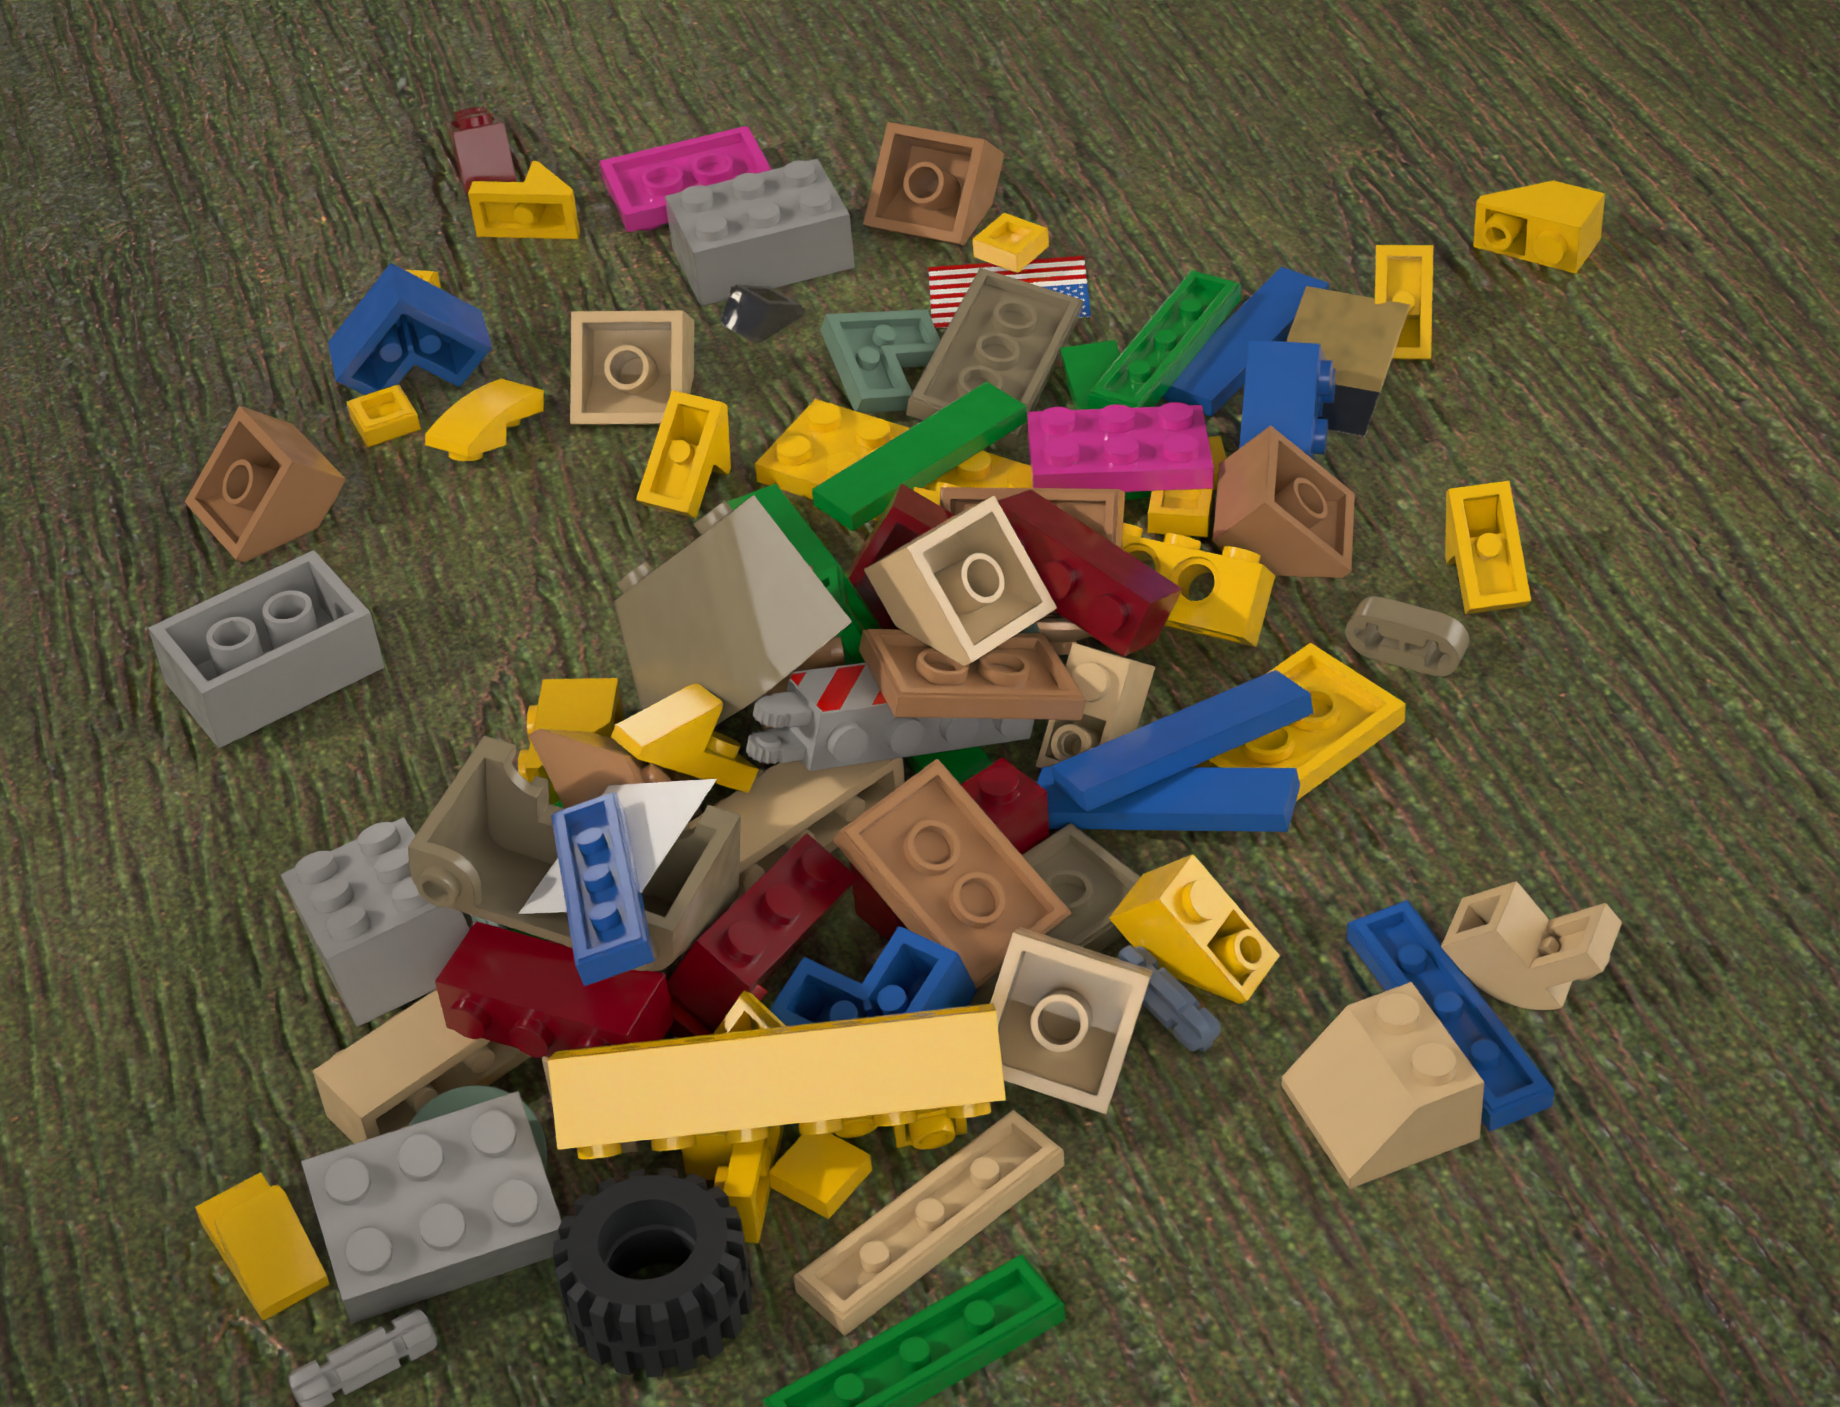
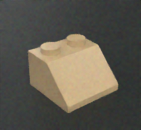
(628, 365)
(963, 584)
(1066, 1017)
(1386, 1087)

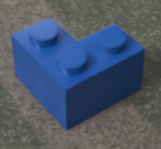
(406, 325)
(1288, 390)
(906, 978)

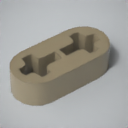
(1407, 636)

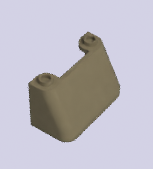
(725, 612)
(497, 841)

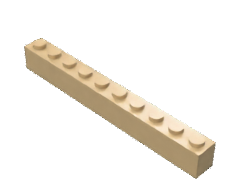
(415, 1057)

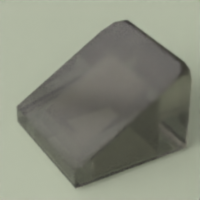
(759, 312)

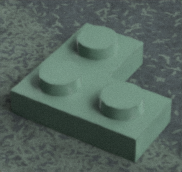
(872, 351)

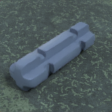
(1174, 1003)

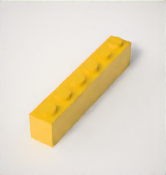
(776, 1078)

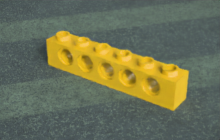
(1240, 589)

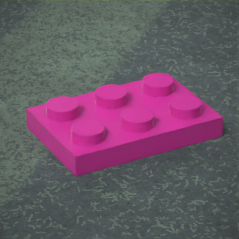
(645, 177)
(1120, 448)

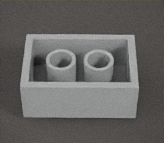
(760, 230)
(266, 648)
(372, 923)
(433, 1206)

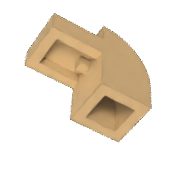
(1522, 955)

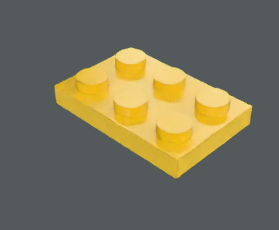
(1345, 722)

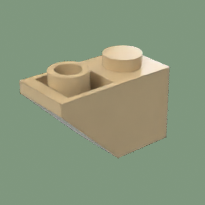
(1114, 703)

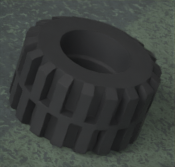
(660, 1318)

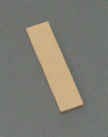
(928, 1222)

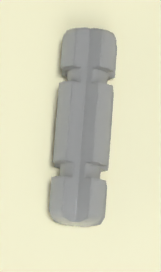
(363, 1360)

